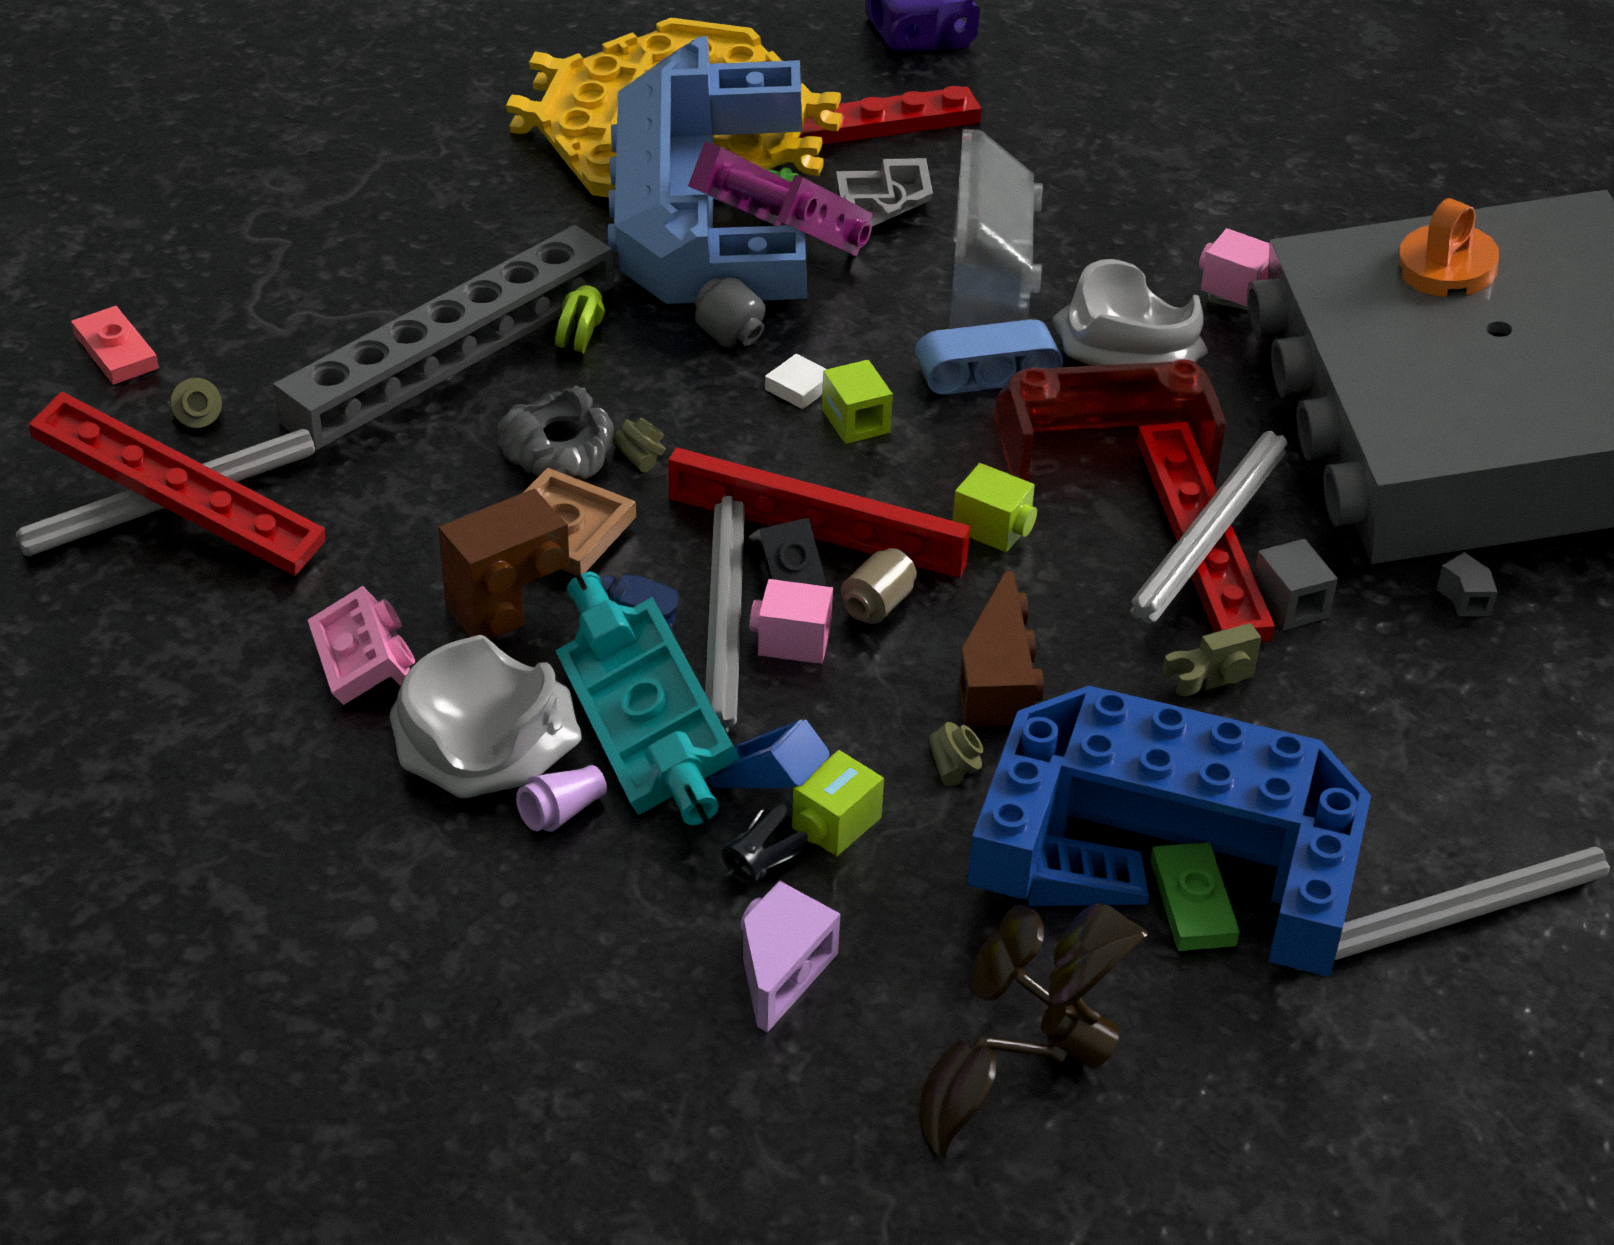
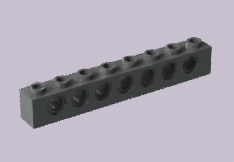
(441, 337)

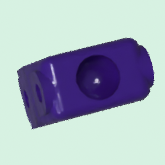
(924, 23)

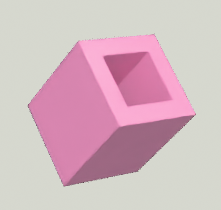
(1232, 264)
(793, 621)

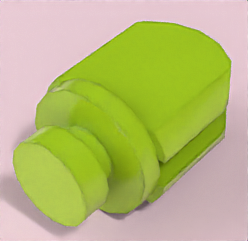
(579, 309)

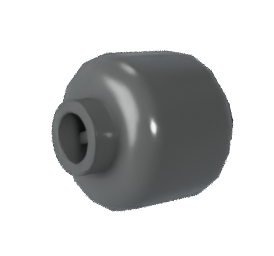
(729, 312)

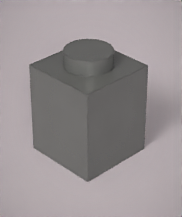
(1295, 584)

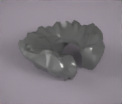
(526, 444)

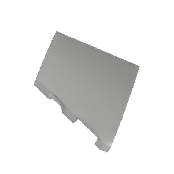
(887, 192)

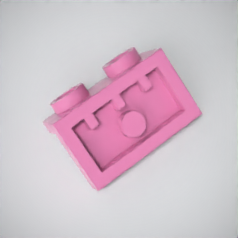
(360, 644)

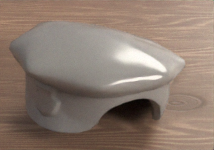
(1123, 322)
(481, 719)

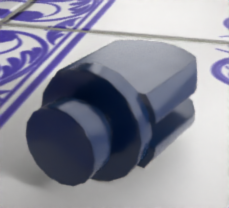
(637, 589)

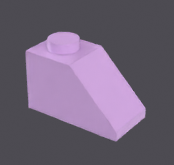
(785, 949)

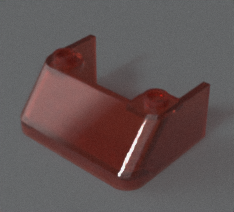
(1108, 398)

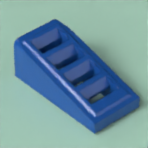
(774, 759)
(1058, 886)

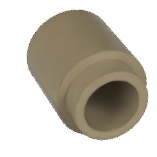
(878, 585)

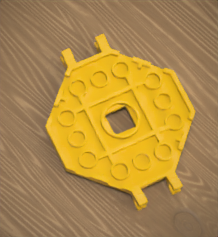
(584, 100)

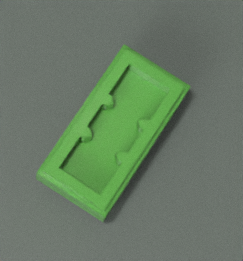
(1194, 896)

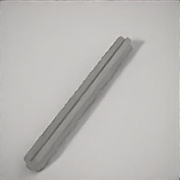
(130, 505)
(1208, 528)
(725, 610)
(1471, 901)

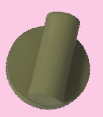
(195, 403)
(639, 443)
(955, 752)

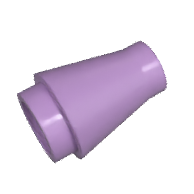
(556, 797)

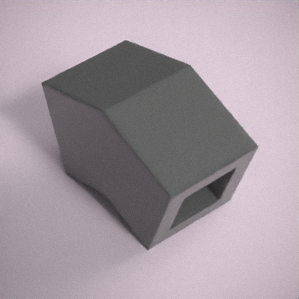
(1468, 586)

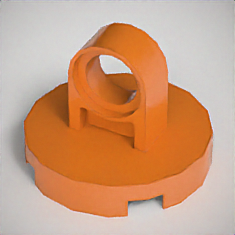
(1449, 253)

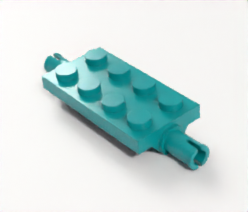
(644, 702)

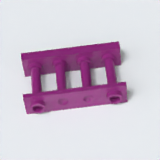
(776, 200)

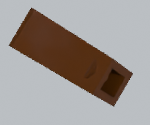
(998, 661)

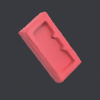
(115, 345)

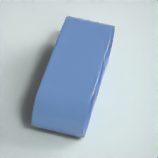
(984, 355)

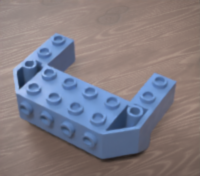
(663, 224)

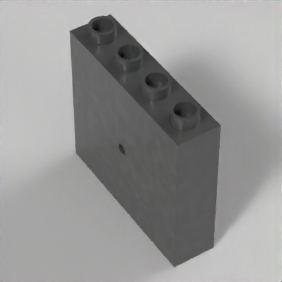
(1460, 409)

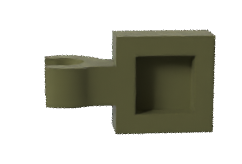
(1220, 660)

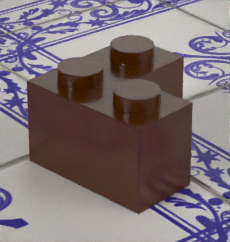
(496, 553)

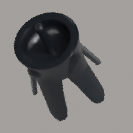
(754, 850)

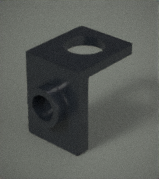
(790, 552)

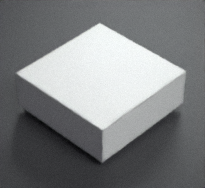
(796, 381)

